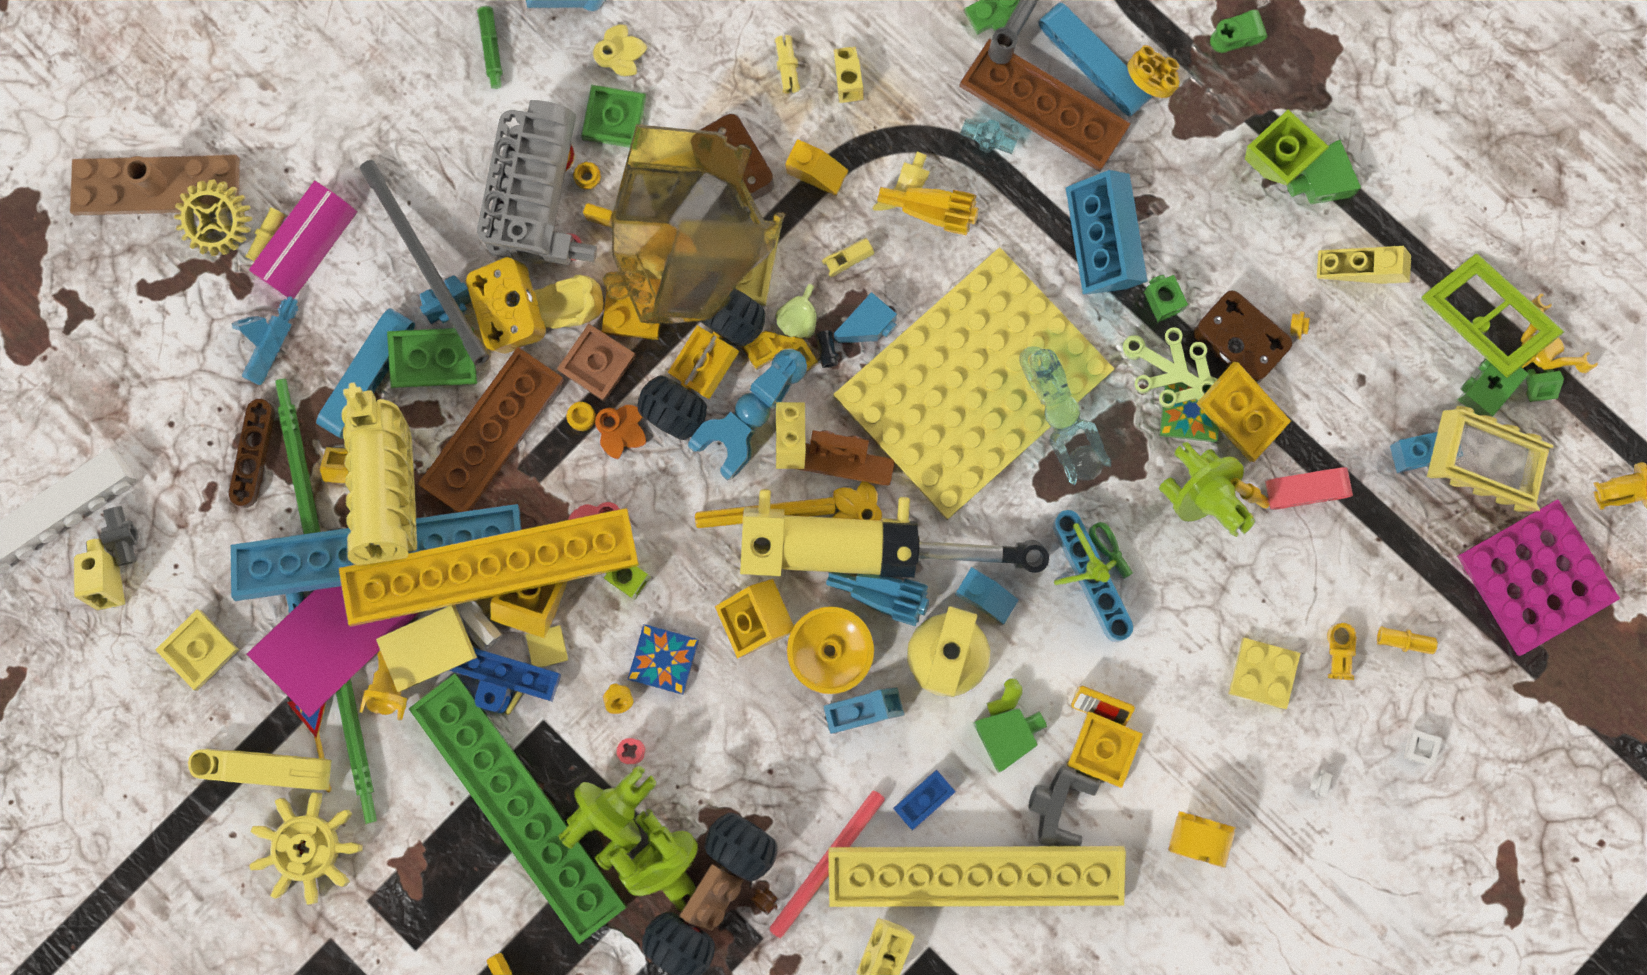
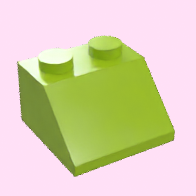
(1284, 149)

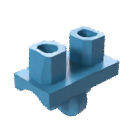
(431, 306)

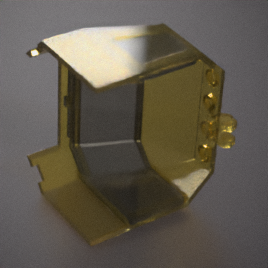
(684, 225)

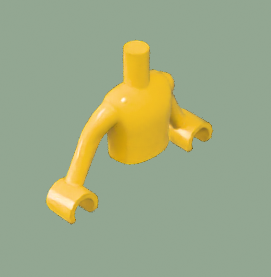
(1545, 357)

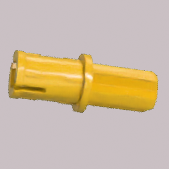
(1406, 640)

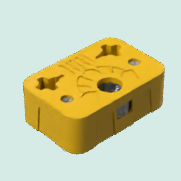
(494, 297)

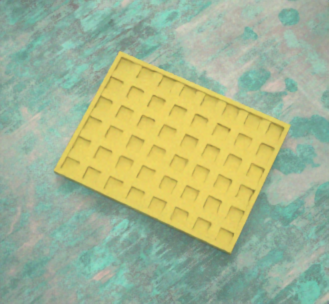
(952, 385)

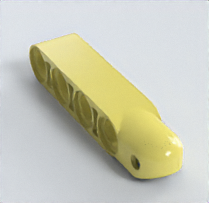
(260, 768)

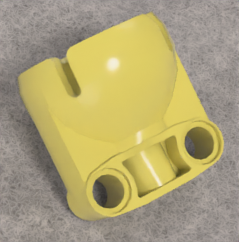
(939, 673)

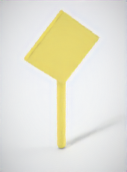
(543, 653)

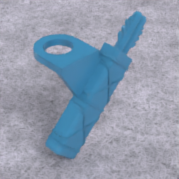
(267, 338)

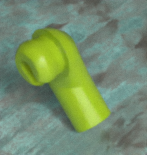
(1009, 699)

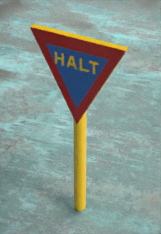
(313, 724)

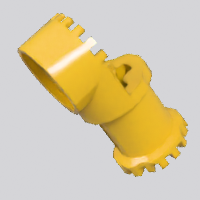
(1341, 653)

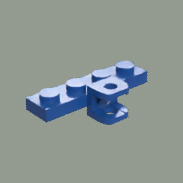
(502, 676)

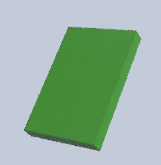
(428, 359)

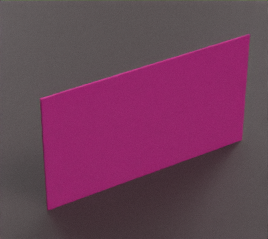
(317, 649)

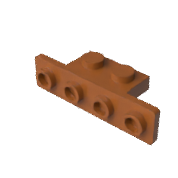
(846, 458)

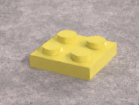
(197, 649)
(1264, 673)

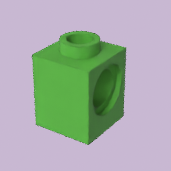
(1165, 309)

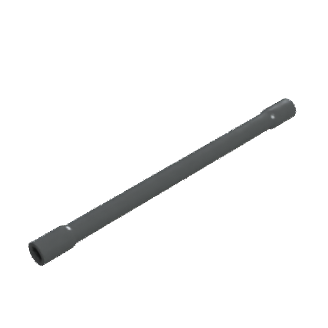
(469, 340)

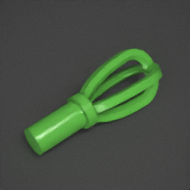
(1116, 555)

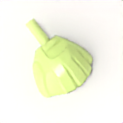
(798, 316)

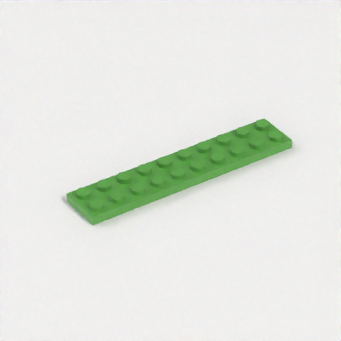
(517, 808)

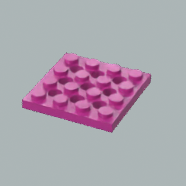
(1508, 611)

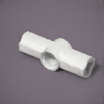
(478, 625)

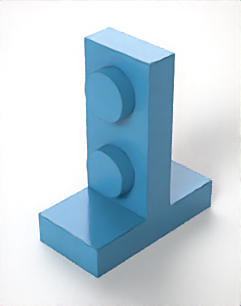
(864, 710)

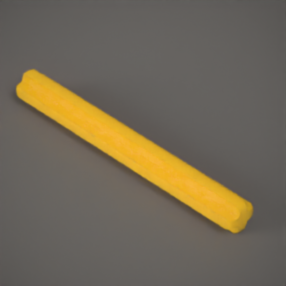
(734, 516)

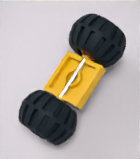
(700, 368)

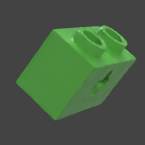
(1484, 400)

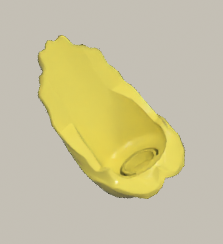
(570, 302)

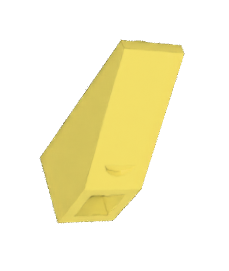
(1366, 265)

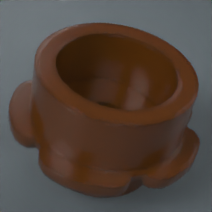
(765, 900)

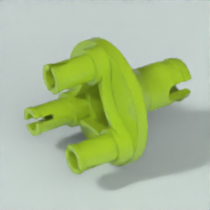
(1209, 490)
(609, 812)
(659, 864)

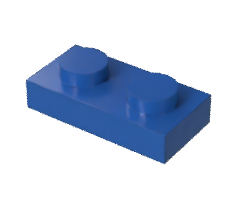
(924, 800)

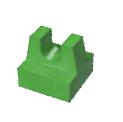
(1543, 385)

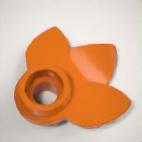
(623, 432)

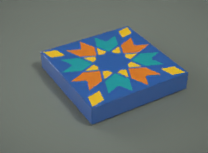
(663, 659)

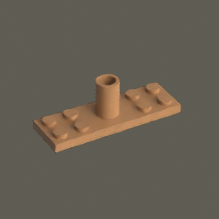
(145, 183)

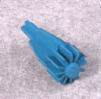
(888, 595)

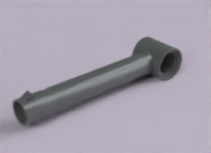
(1009, 33)

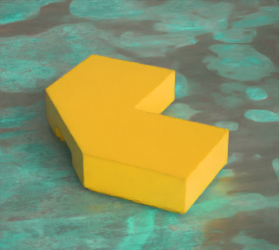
(768, 344)

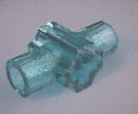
(1000, 139)

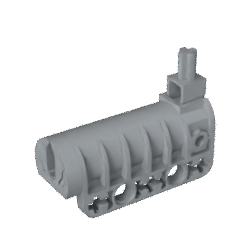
(532, 188)

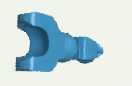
(751, 412)

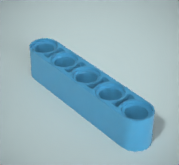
(1093, 58)
(365, 370)
(1093, 591)

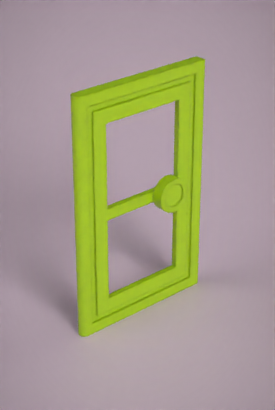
(1475, 331)

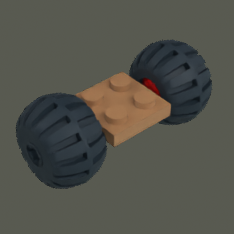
(677, 941)

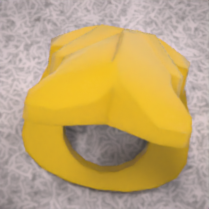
(382, 694)

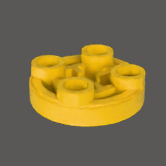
(1154, 72)

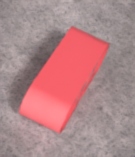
(1309, 488)

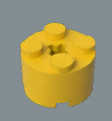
(1201, 839)

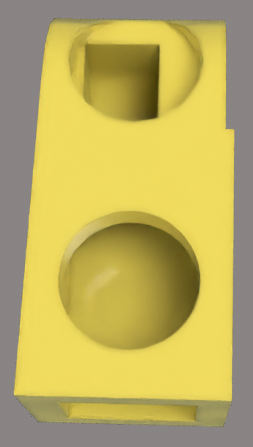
(848, 75)

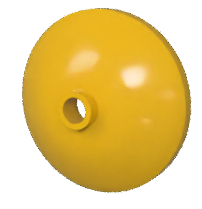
(852, 650)

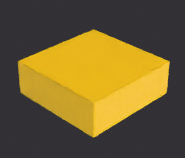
(598, 215)

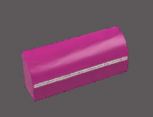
(303, 240)

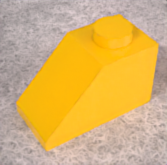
(815, 167)

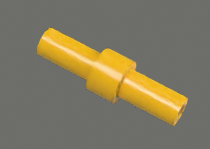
(1250, 493)

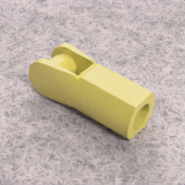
(852, 254)

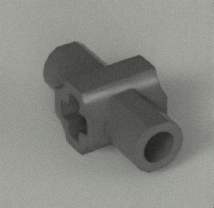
(119, 536)

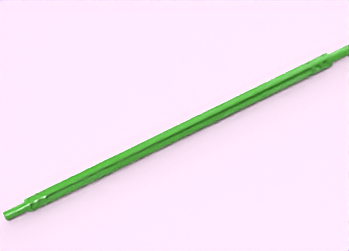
(310, 524)

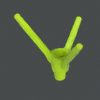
(1095, 568)

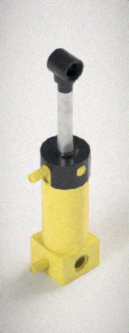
(857, 545)

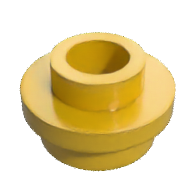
(586, 167)
(1299, 325)

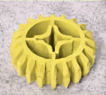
(198, 234)

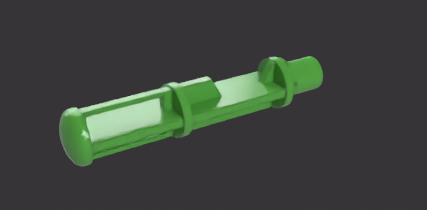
(490, 46)

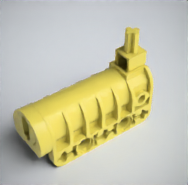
(378, 479)

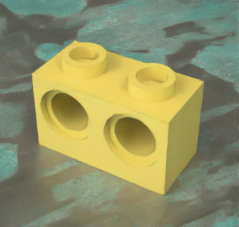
(790, 435)
(886, 949)

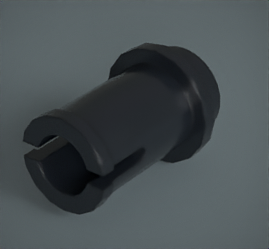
(826, 348)

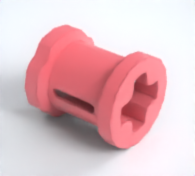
(622, 749)

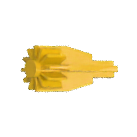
(935, 206)

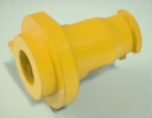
(1623, 489)

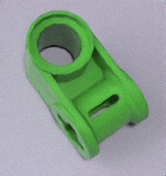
(1242, 31)

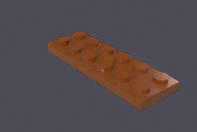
(1046, 107)
(491, 431)

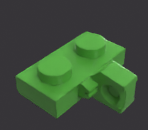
(990, 14)

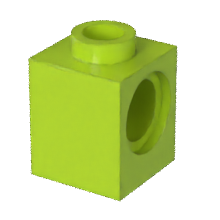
(634, 586)

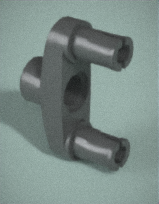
(1051, 802)

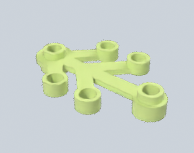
(1175, 372)

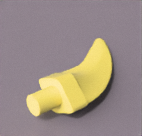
(911, 177)

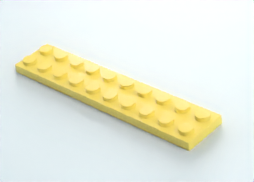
(977, 876)

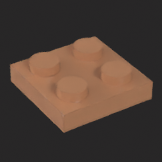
(596, 362)

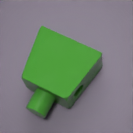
(1327, 178)
(1009, 736)

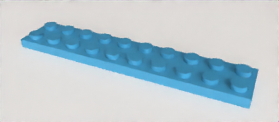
(314, 559)

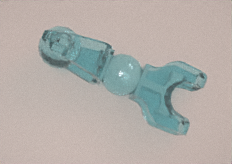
(1064, 415)

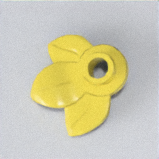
(623, 48)

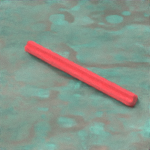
(821, 870)

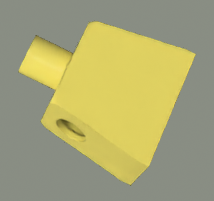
(97, 577)

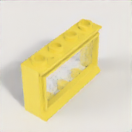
(1489, 458)

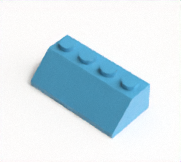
(1106, 233)

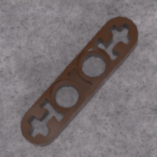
(256, 453)

